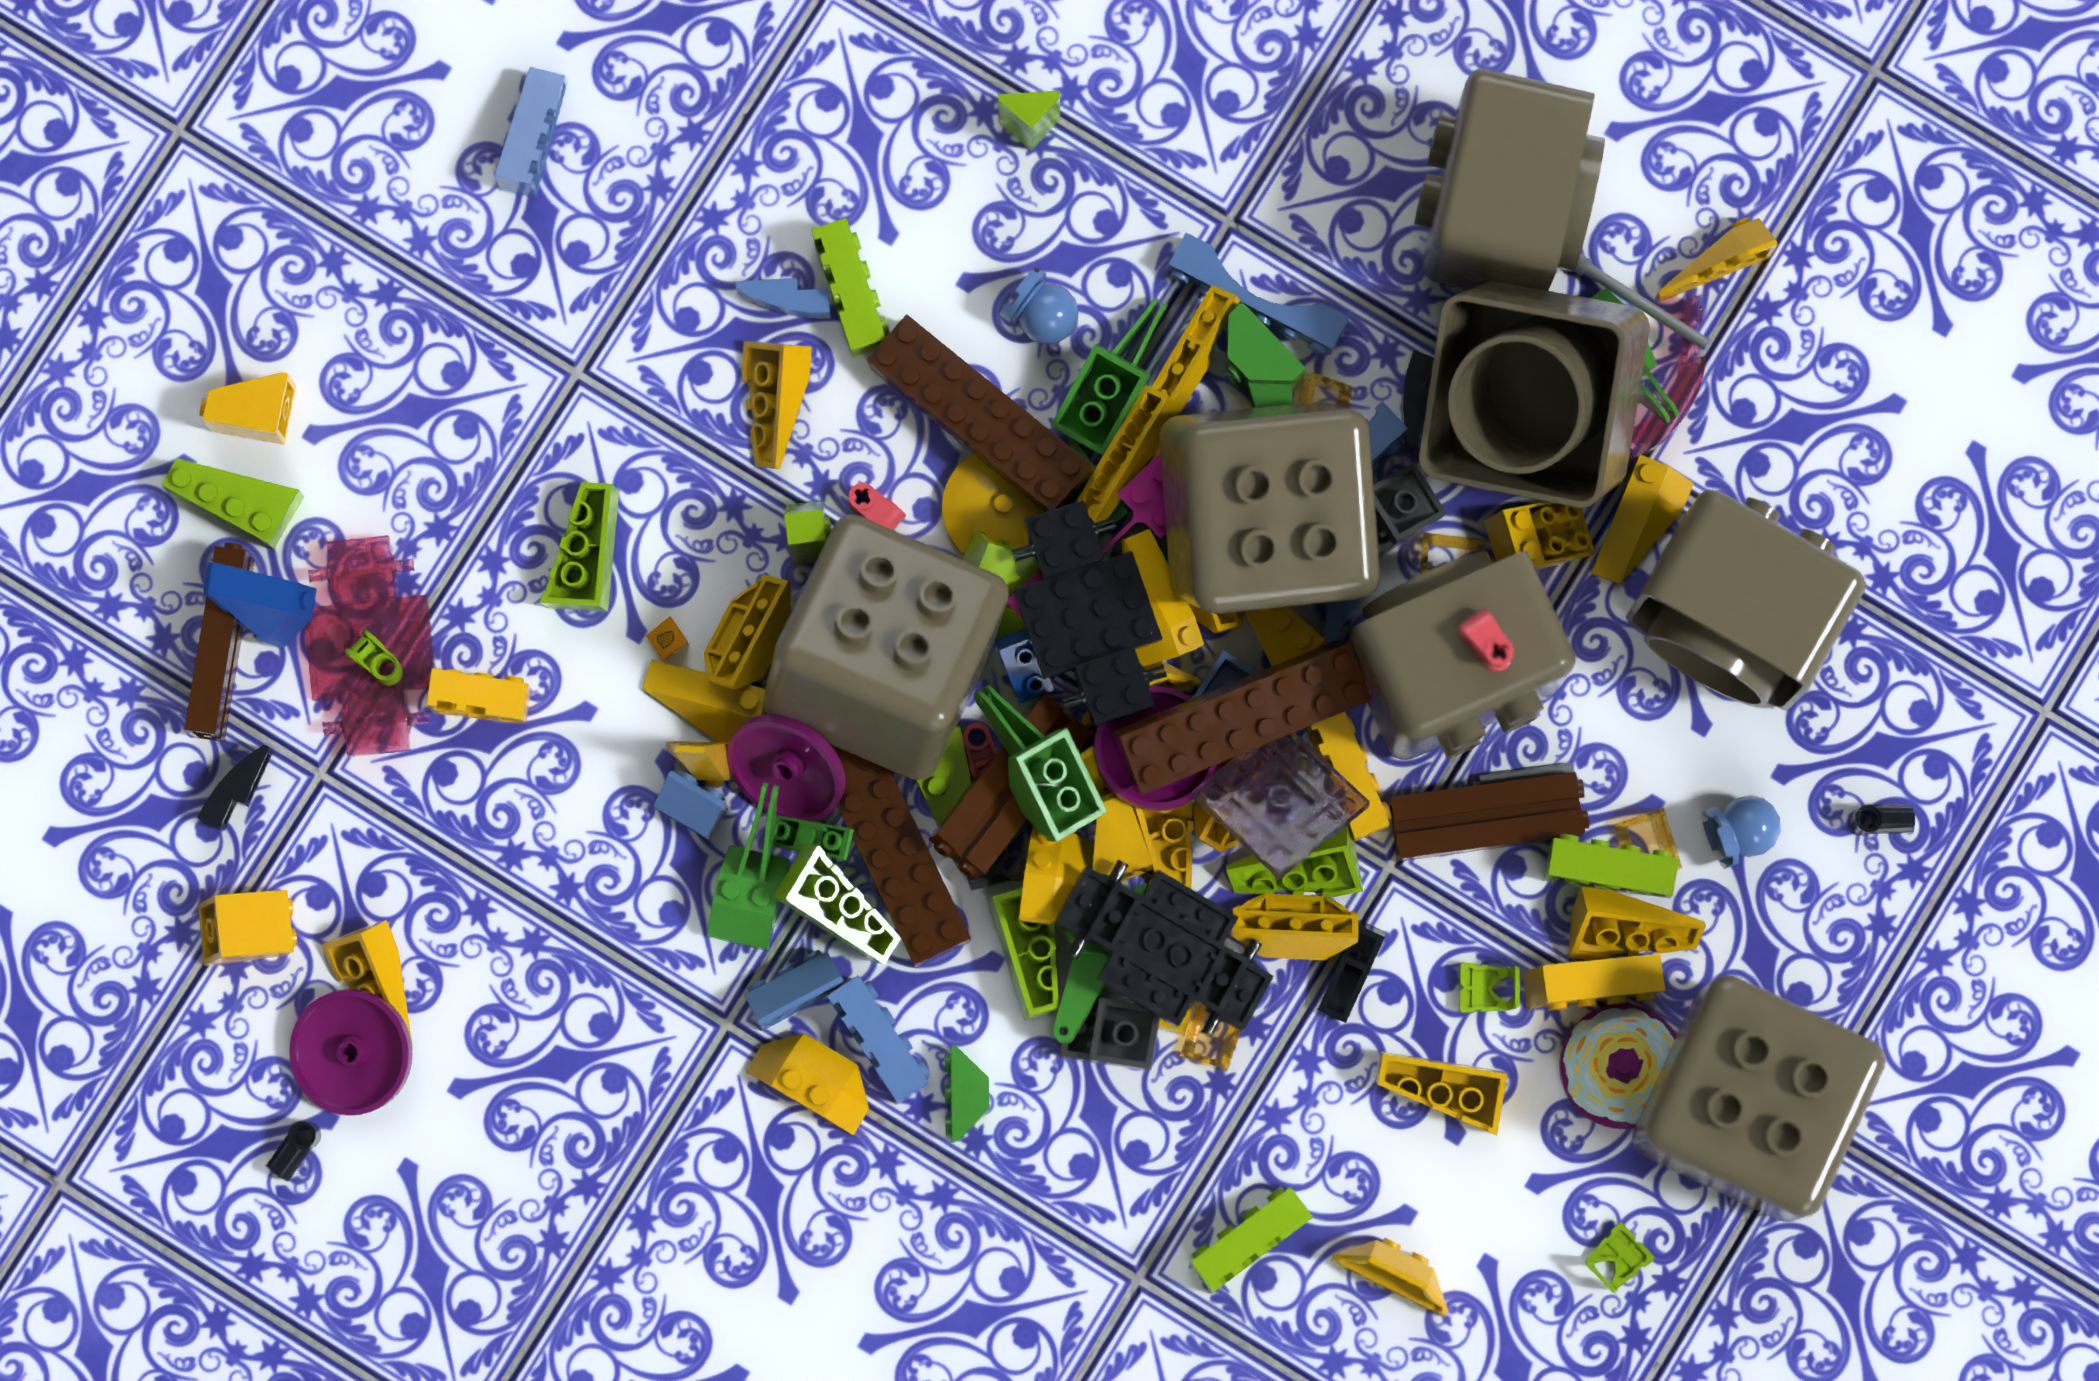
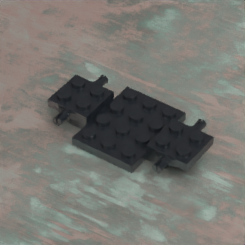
(1088, 614)
(1165, 948)

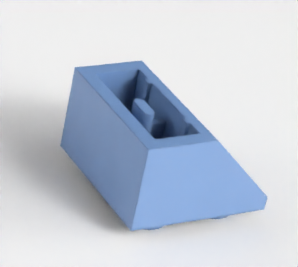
(691, 805)

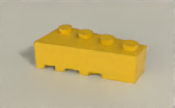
(1338, 746)
(1594, 981)
(1452, 1088)

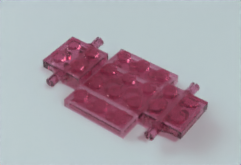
(366, 597)

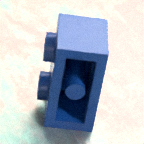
(1022, 667)

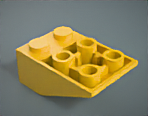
(1546, 530)

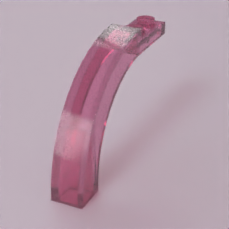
(1689, 376)

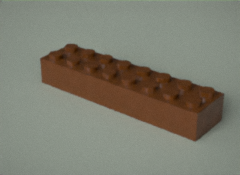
(980, 416)
(1241, 716)
(899, 861)

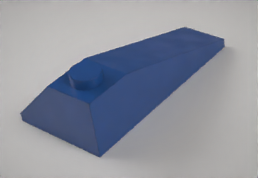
(262, 603)

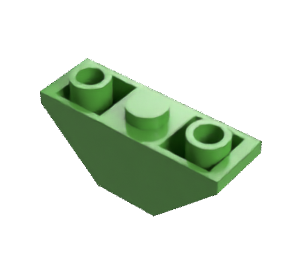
(794, 833)
(966, 1094)

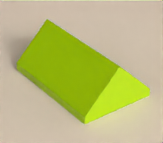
(1029, 115)

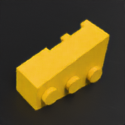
(478, 696)

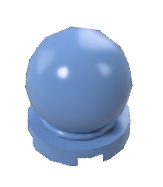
(1044, 310)
(1744, 828)

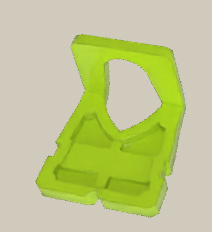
(1478, 985)
(1625, 1252)

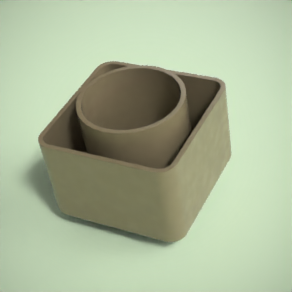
(1510, 183)
(1534, 393)
(1269, 507)
(1746, 601)
(885, 646)
(1426, 678)
(1759, 1099)

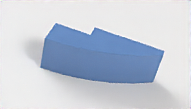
(786, 298)

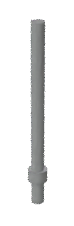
(1585, 267)

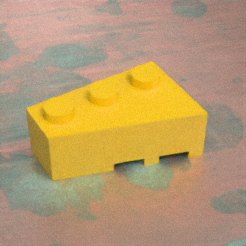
(1283, 633)

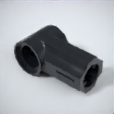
(1885, 820)
(997, 872)
(293, 1152)

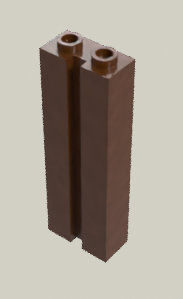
(216, 659)
(987, 811)
(1487, 816)

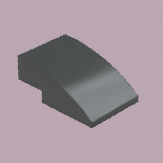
(1404, 507)
(1115, 1036)

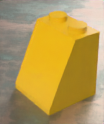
(251, 408)
(1121, 839)
(246, 927)

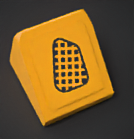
(667, 638)

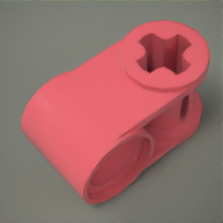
(879, 508)
(1484, 636)
(978, 755)

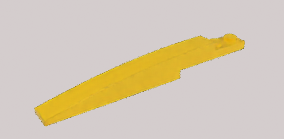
(1166, 398)

